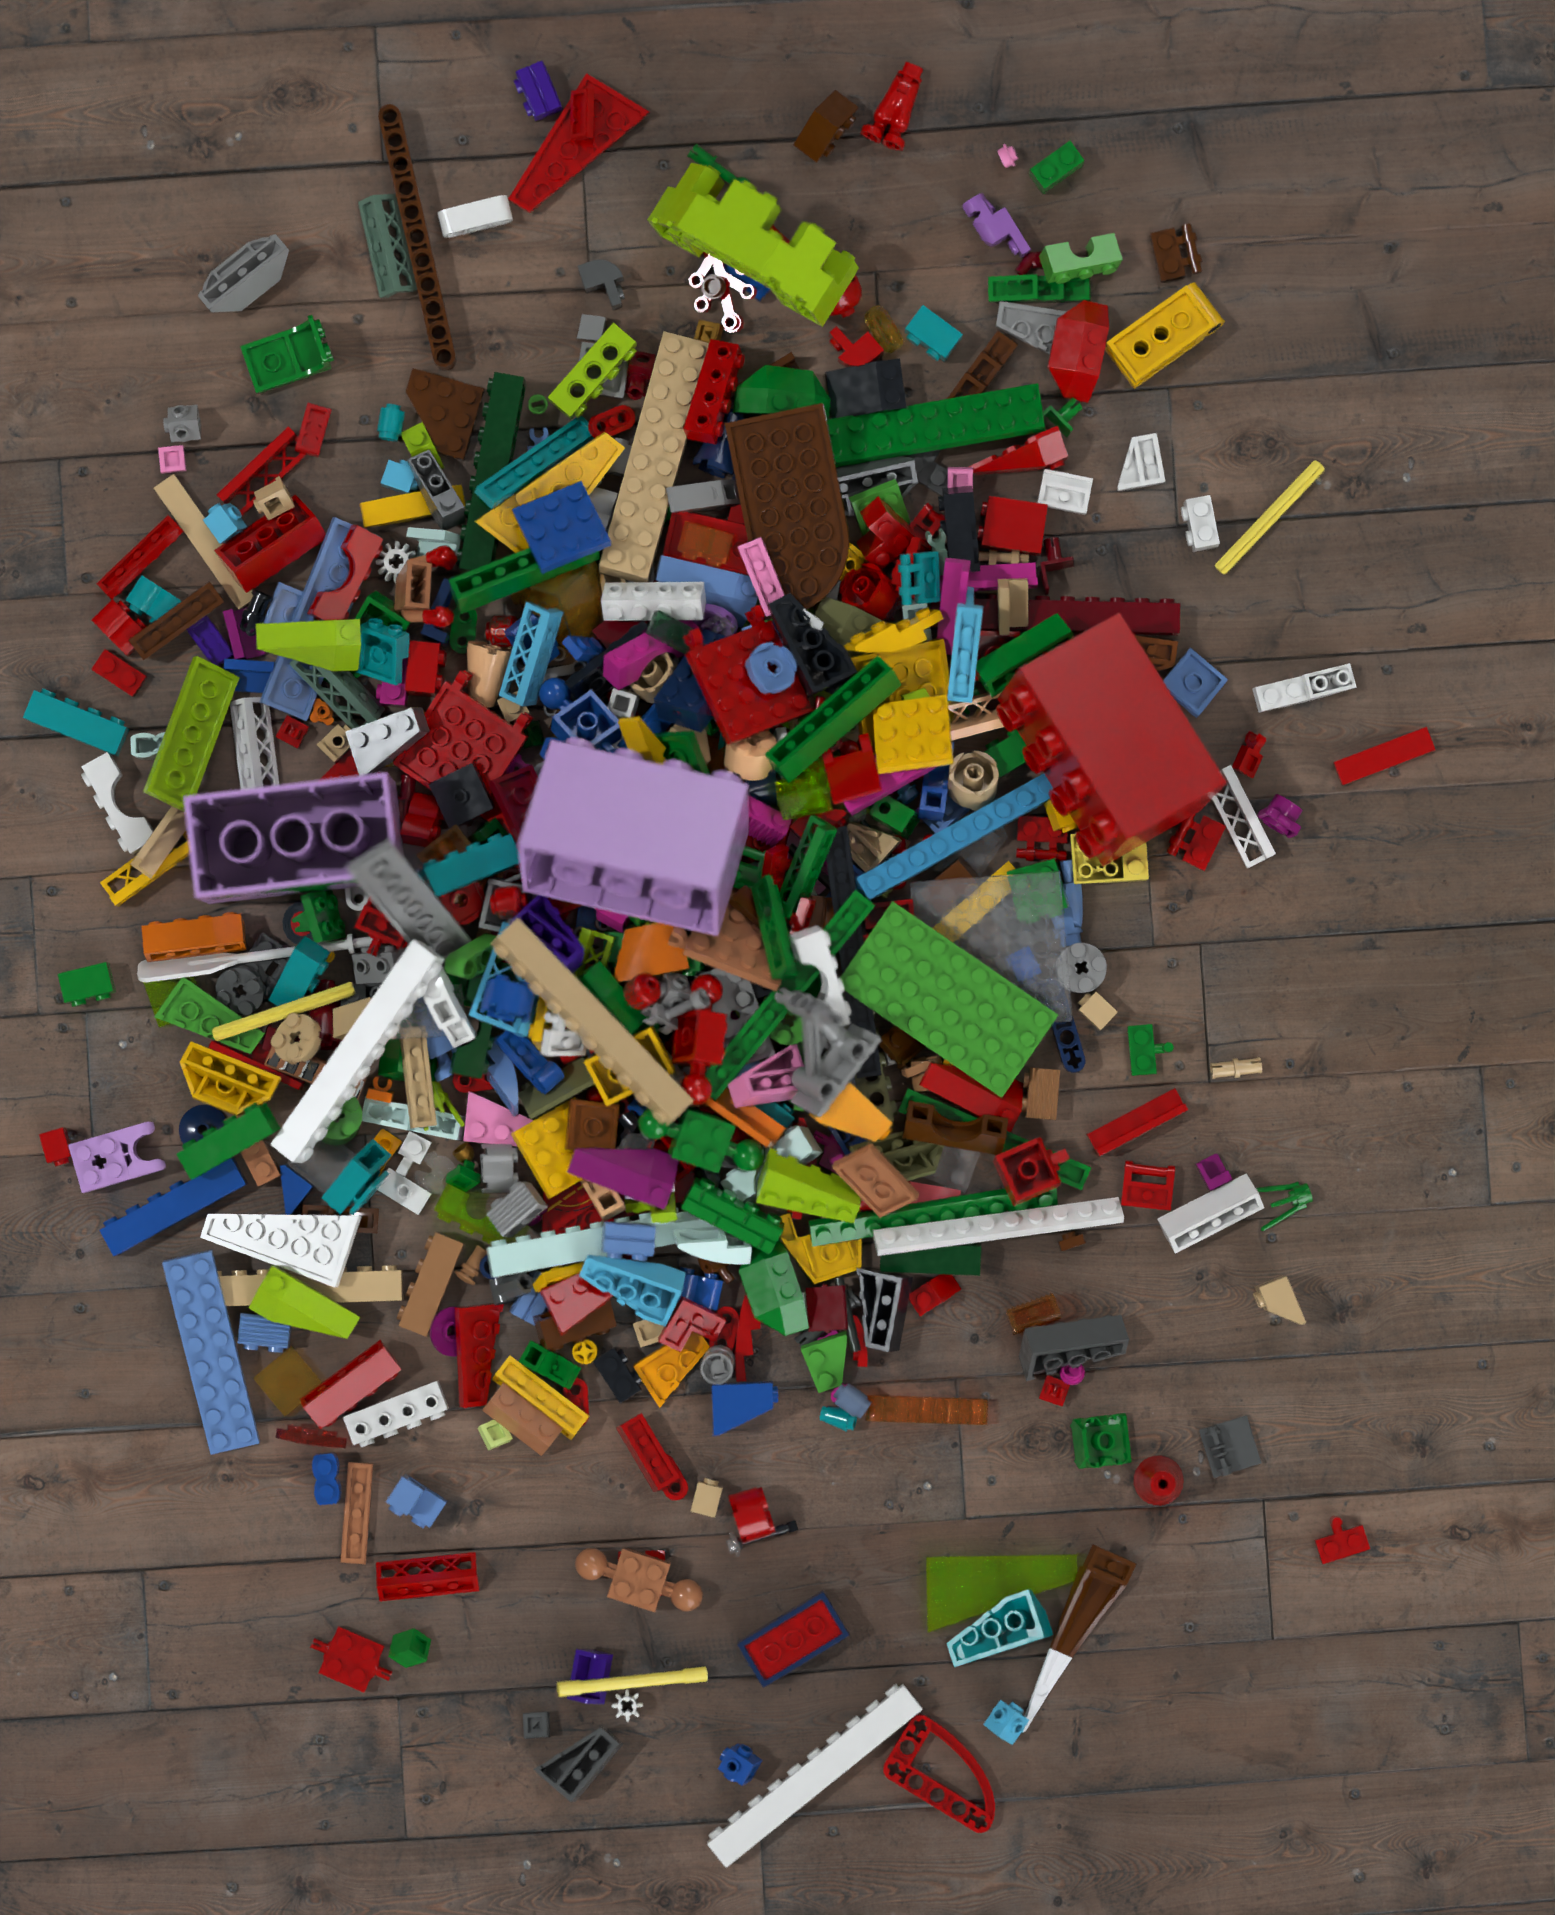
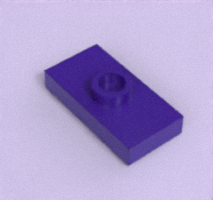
(210, 641)

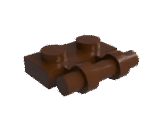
(1168, 255)

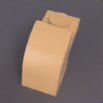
(605, 1200)

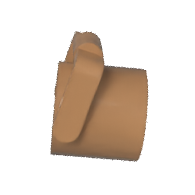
(916, 1068)

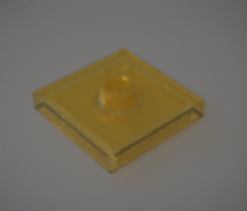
(287, 1380)

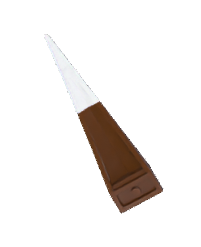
(1091, 1595)

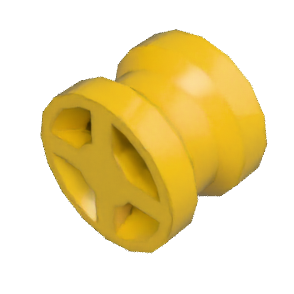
(581, 1352)

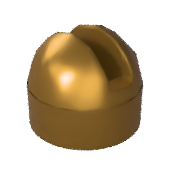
(463, 1152)

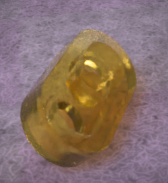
(883, 329)

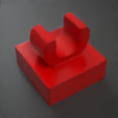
(292, 732)
(1054, 1390)

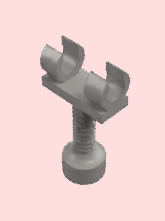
(698, 999)

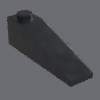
(818, 656)

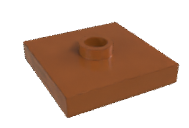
(591, 1125)

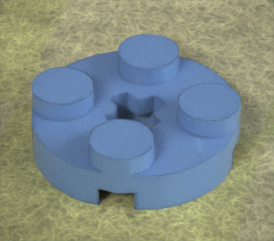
(760, 675)

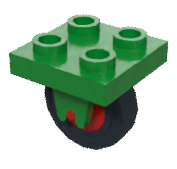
(315, 918)

